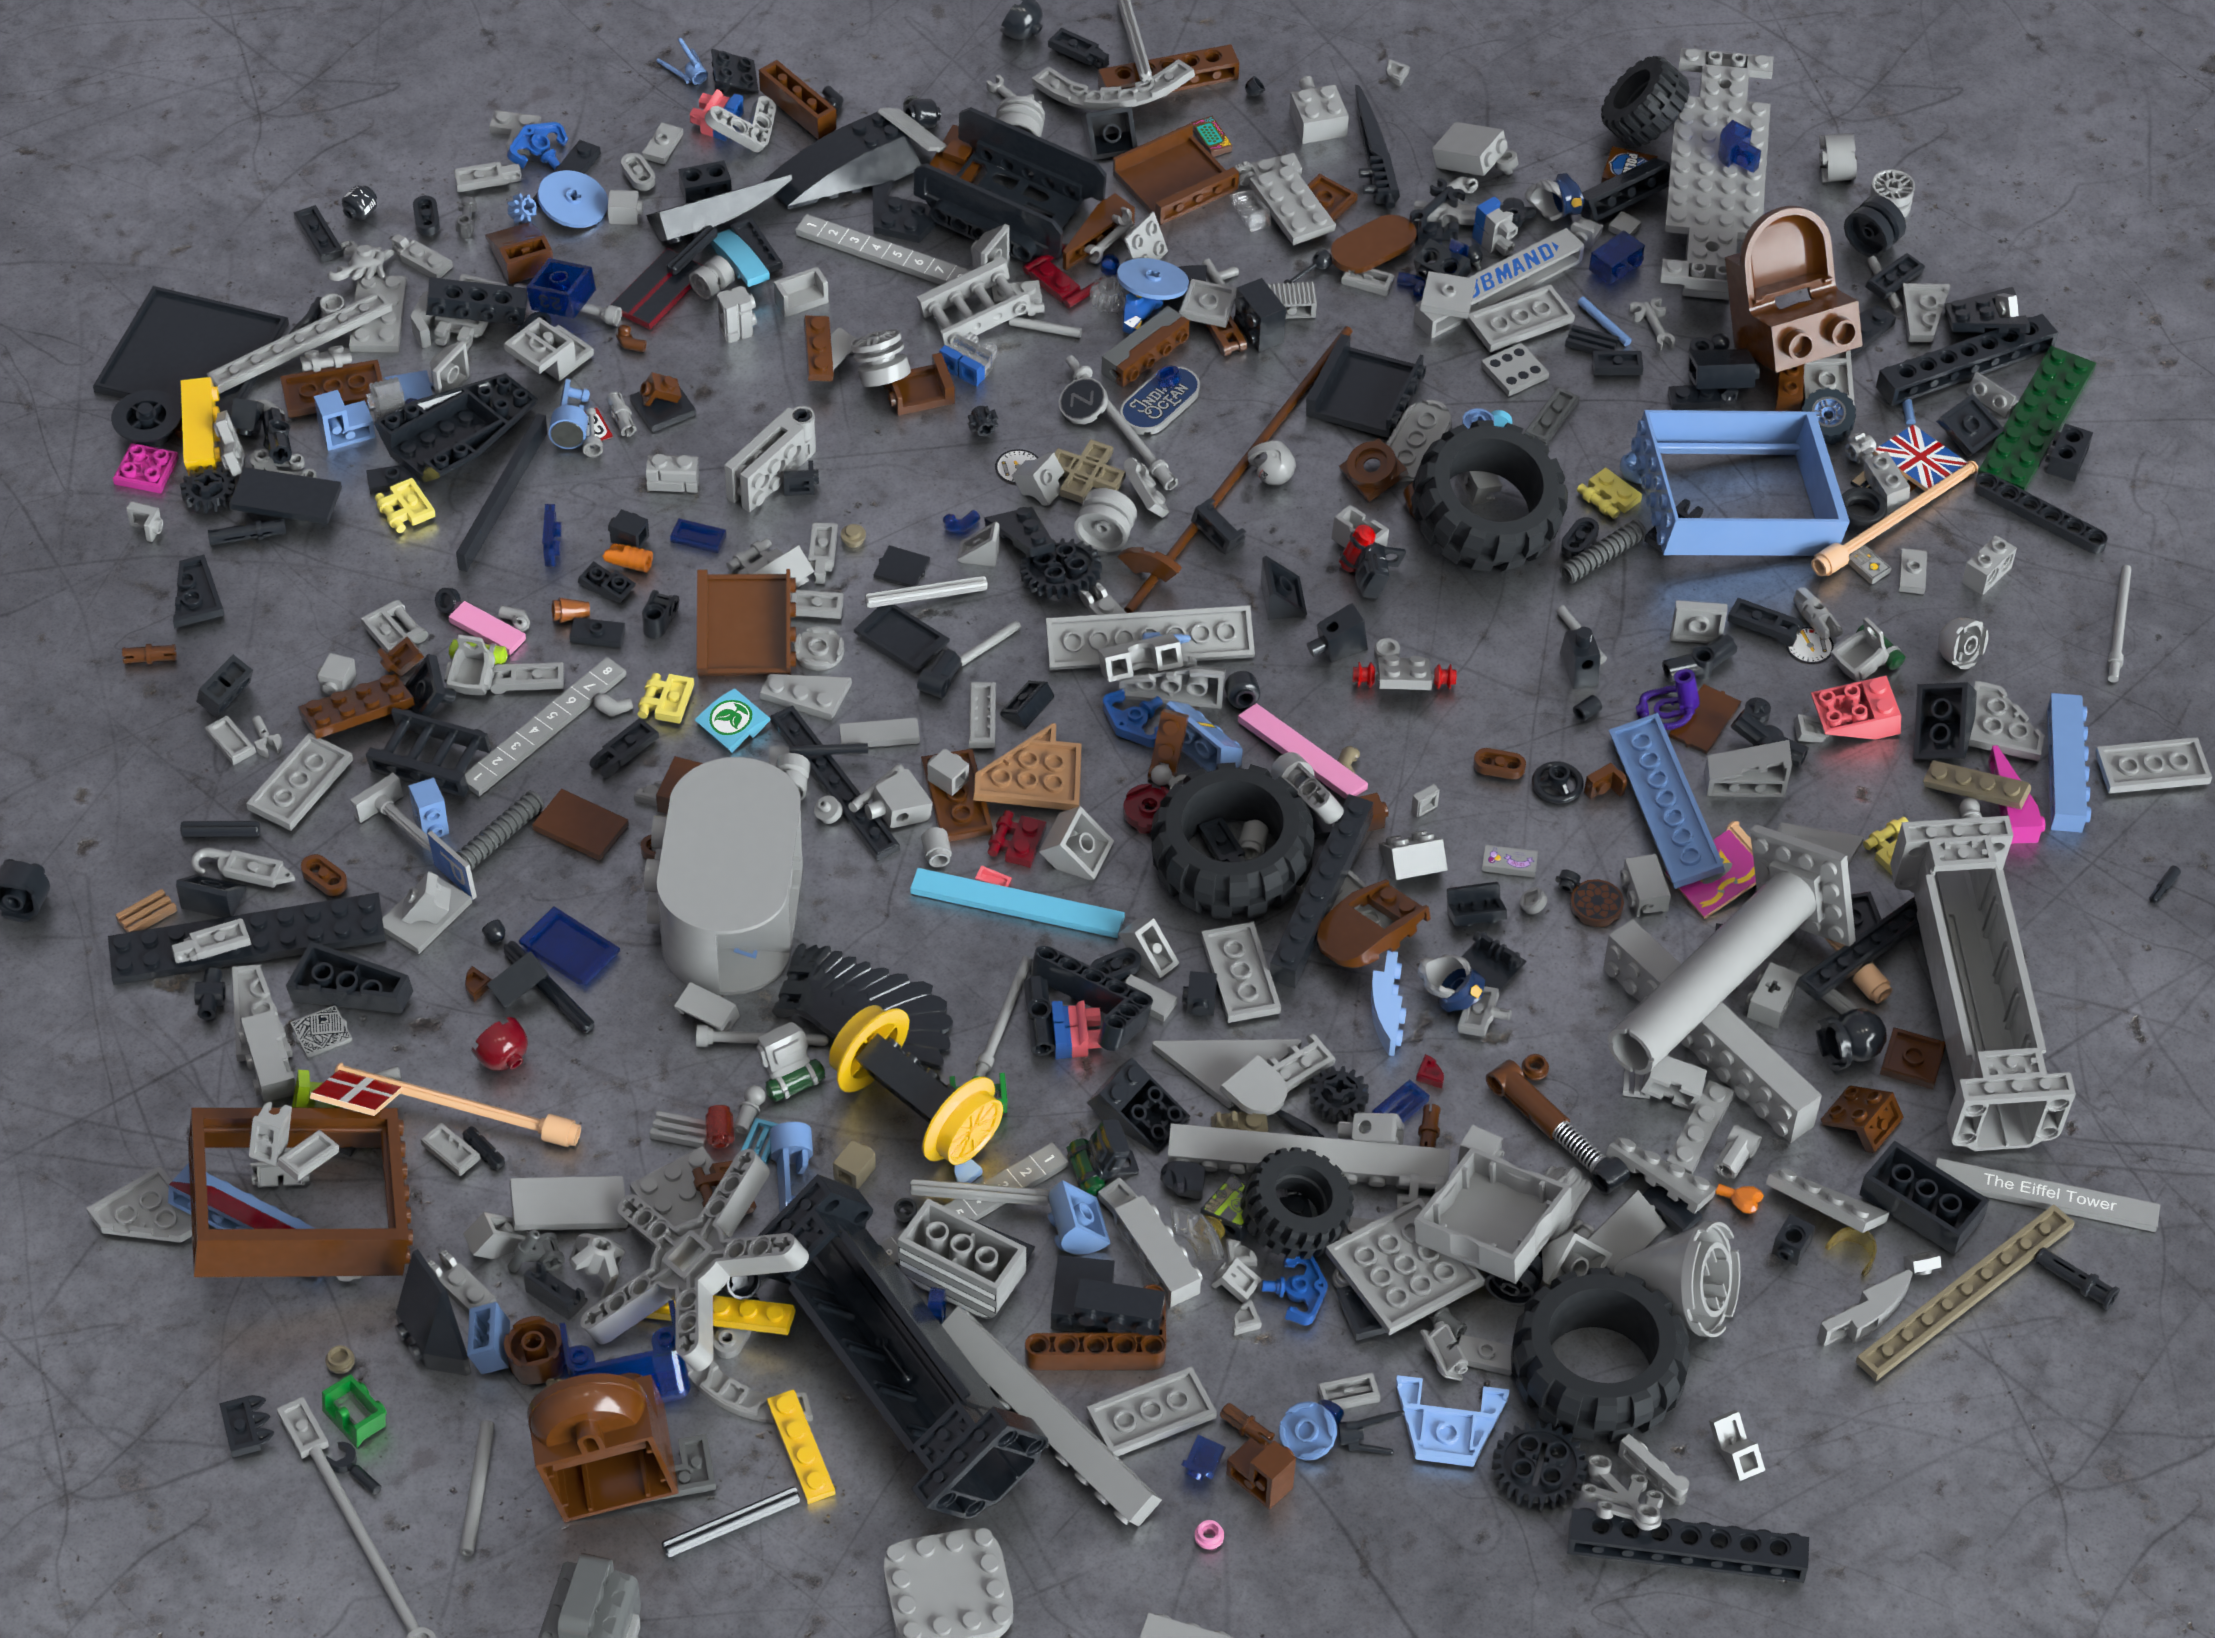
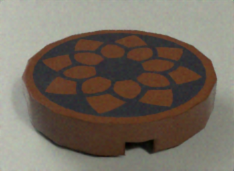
(1597, 902)

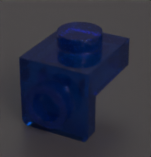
(1203, 1458)

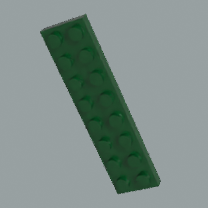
(2038, 417)

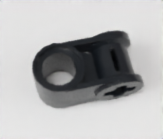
(659, 613)

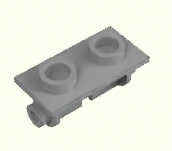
(1992, 395)
(268, 1175)
(1450, 1362)

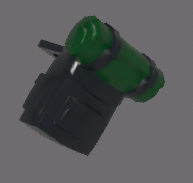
(1101, 1156)

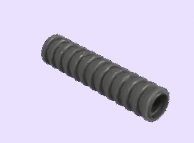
(1603, 551)
(501, 828)

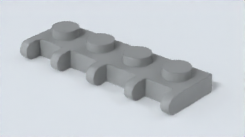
(1303, 1063)

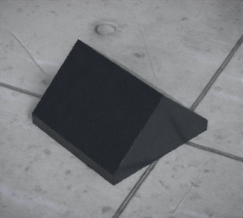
(1281, 591)
(209, 895)

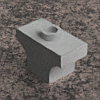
(426, 901)

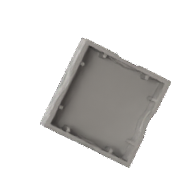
(1493, 1215)

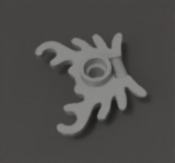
(364, 261)

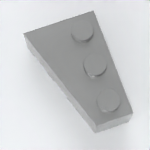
(267, 1056)

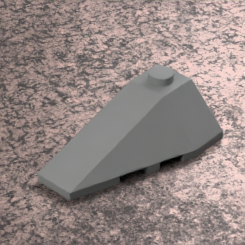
(1192, 686)

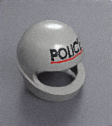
(1279, 463)

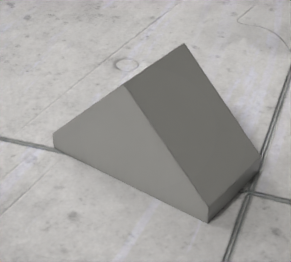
(981, 547)

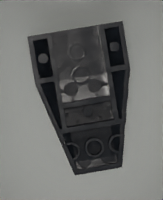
(847, 160)

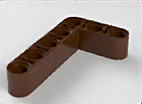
(1107, 1344)

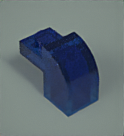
(1736, 147)

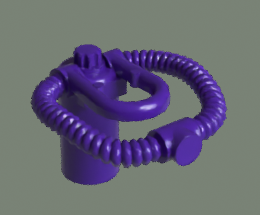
(1687, 698)

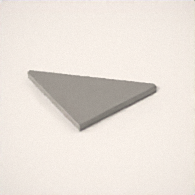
(1215, 1061)

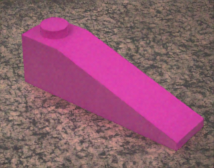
(2025, 822)

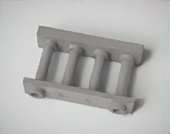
(966, 286)

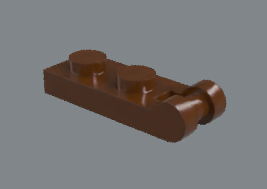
(1223, 334)
(1169, 740)

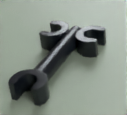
(1441, 194)

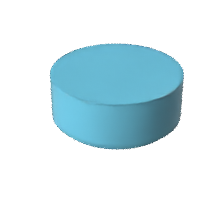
(1501, 418)

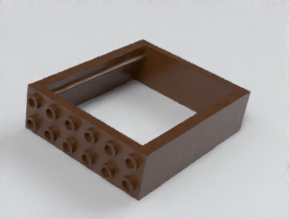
(301, 1250)

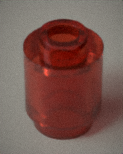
(719, 1126)

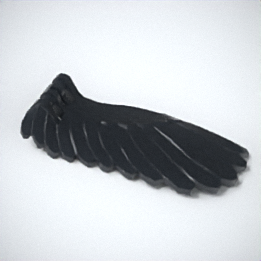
(842, 988)

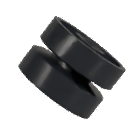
(1522, 1291)

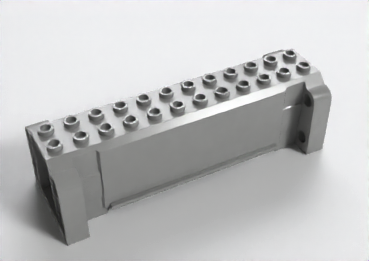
(1981, 983)

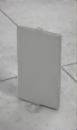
(912, 129)
(1628, 1229)

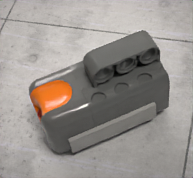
(593, 1602)

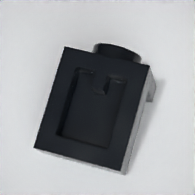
(801, 481)

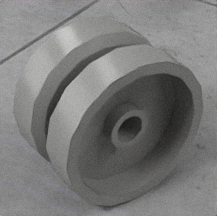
(1105, 519)

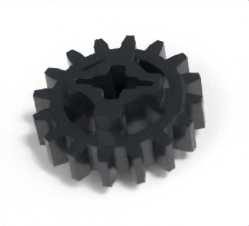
(207, 488)
(1338, 1093)

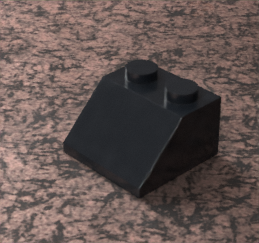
(1109, 132)

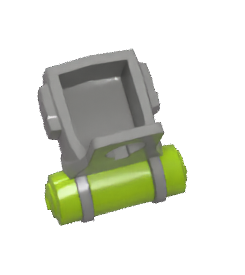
(472, 664)

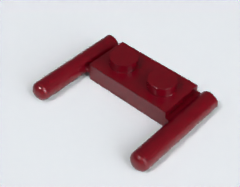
(1056, 281)

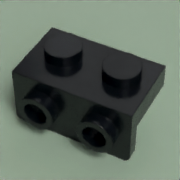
(1475, 904)

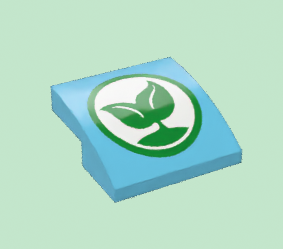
(732, 719)

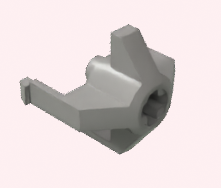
(598, 1256)

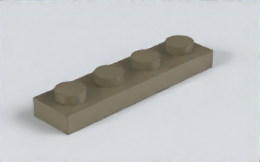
(1977, 784)

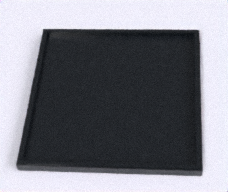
(184, 339)

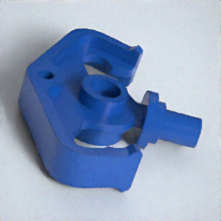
(536, 141)
(1130, 722)
(1300, 1288)

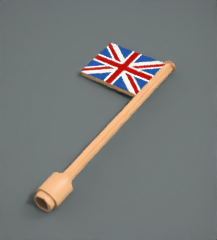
(1920, 461)

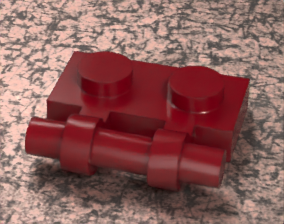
(1025, 840)

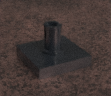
(428, 687)

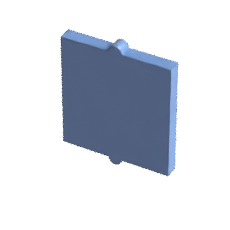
(414, 384)

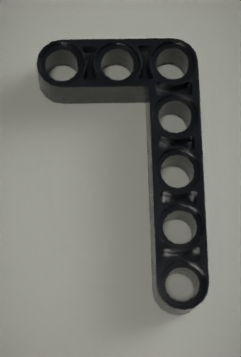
(1125, 1005)

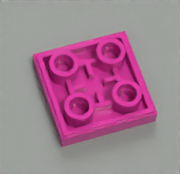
(145, 468)

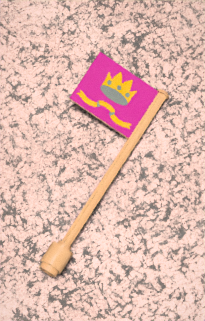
(1739, 876)

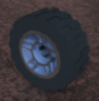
(1835, 404)

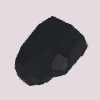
(1184, 1178)

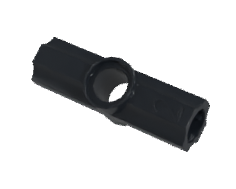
(276, 435)
(1039, 1026)

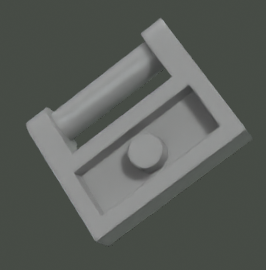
(387, 631)

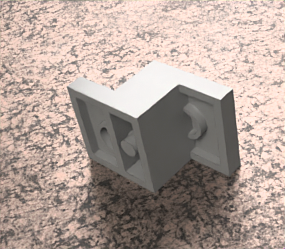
(549, 349)

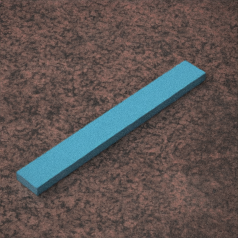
(1017, 903)

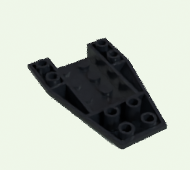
(454, 425)

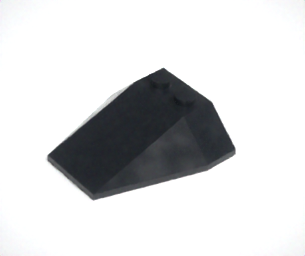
(429, 1321)

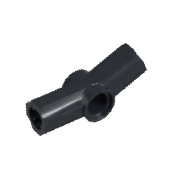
(1702, 659)
(1759, 734)

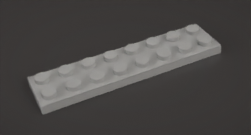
(1213, 633)

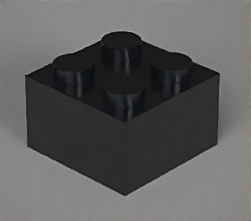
(1260, 315)

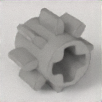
(1860, 447)

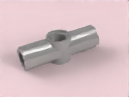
(1463, 214)

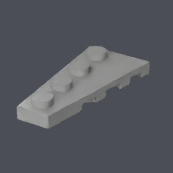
(252, 998)
(1657, 1172)

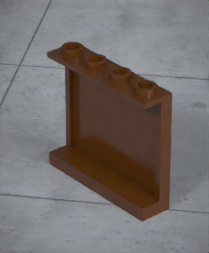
(1173, 175)
(745, 624)

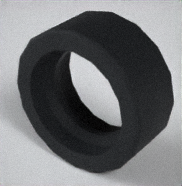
(1865, 497)

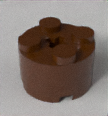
(535, 1350)

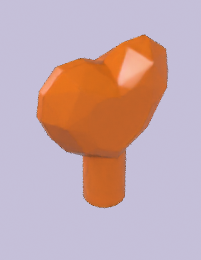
(1743, 1198)

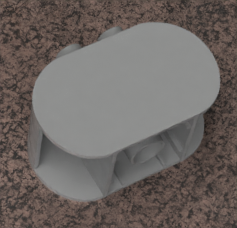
(727, 874)

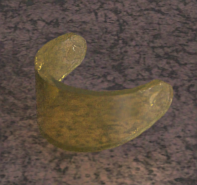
(1864, 1239)

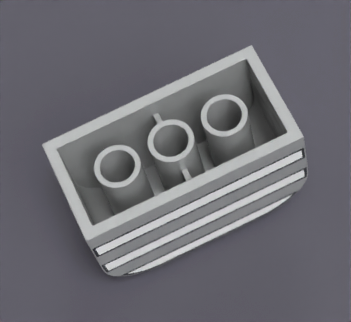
(963, 1257)

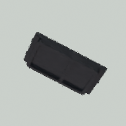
(901, 637)

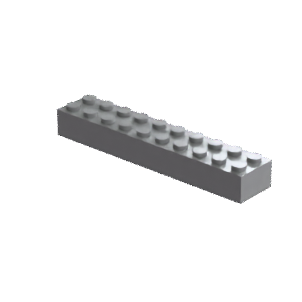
(1720, 1039)

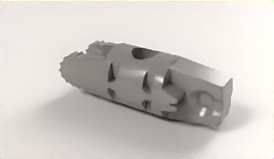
(1816, 614)

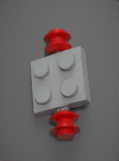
(1404, 673)

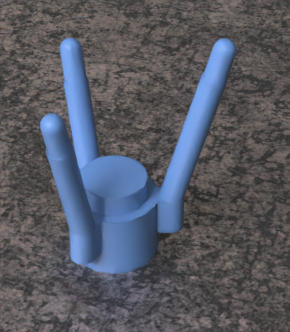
(693, 70)

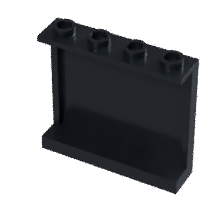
(1363, 389)

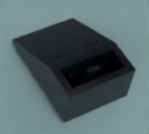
(1139, 1105)

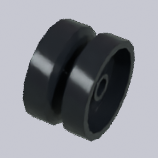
(1874, 226)

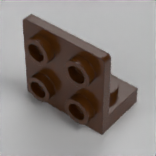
(1868, 1112)

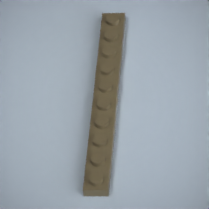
(1964, 1292)

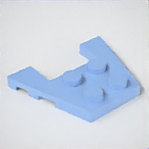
(1448, 1433)

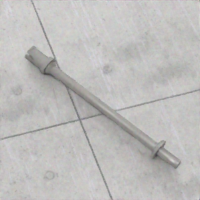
(1158, 468)

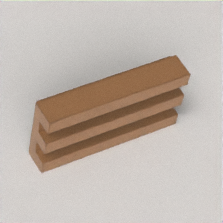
(144, 909)

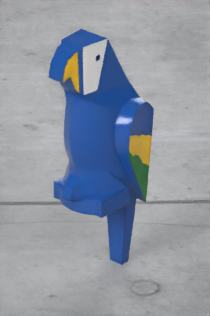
(1137, 310)

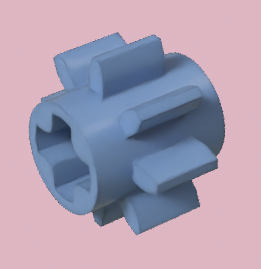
(521, 208)

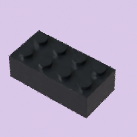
(1924, 1197)

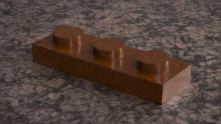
(818, 348)

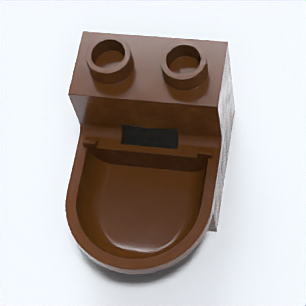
(1779, 256)
(602, 1443)

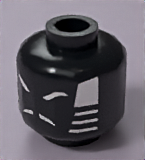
(359, 203)

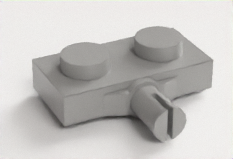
(1478, 1017)

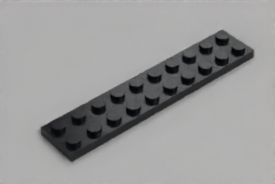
(271, 933)

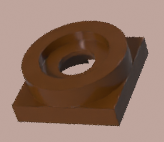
(1373, 483)

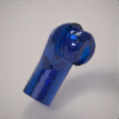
(1412, 280)

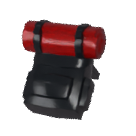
(1369, 561)

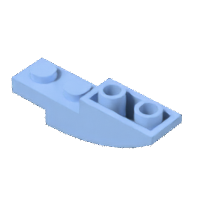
(1387, 1004)

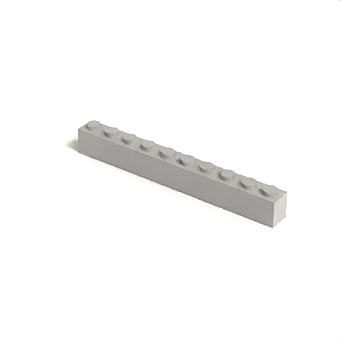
(1358, 1160)
(1065, 1432)

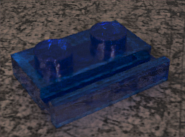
(551, 530)

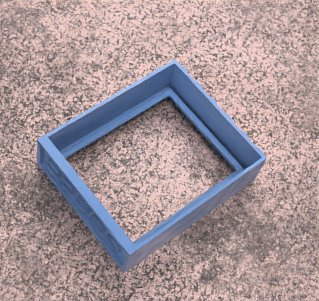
(1739, 433)

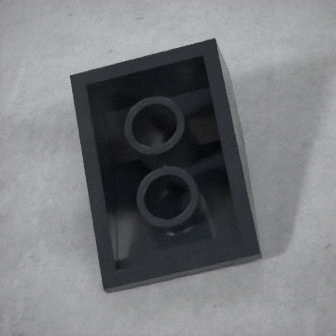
(1943, 720)

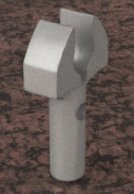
(265, 738)

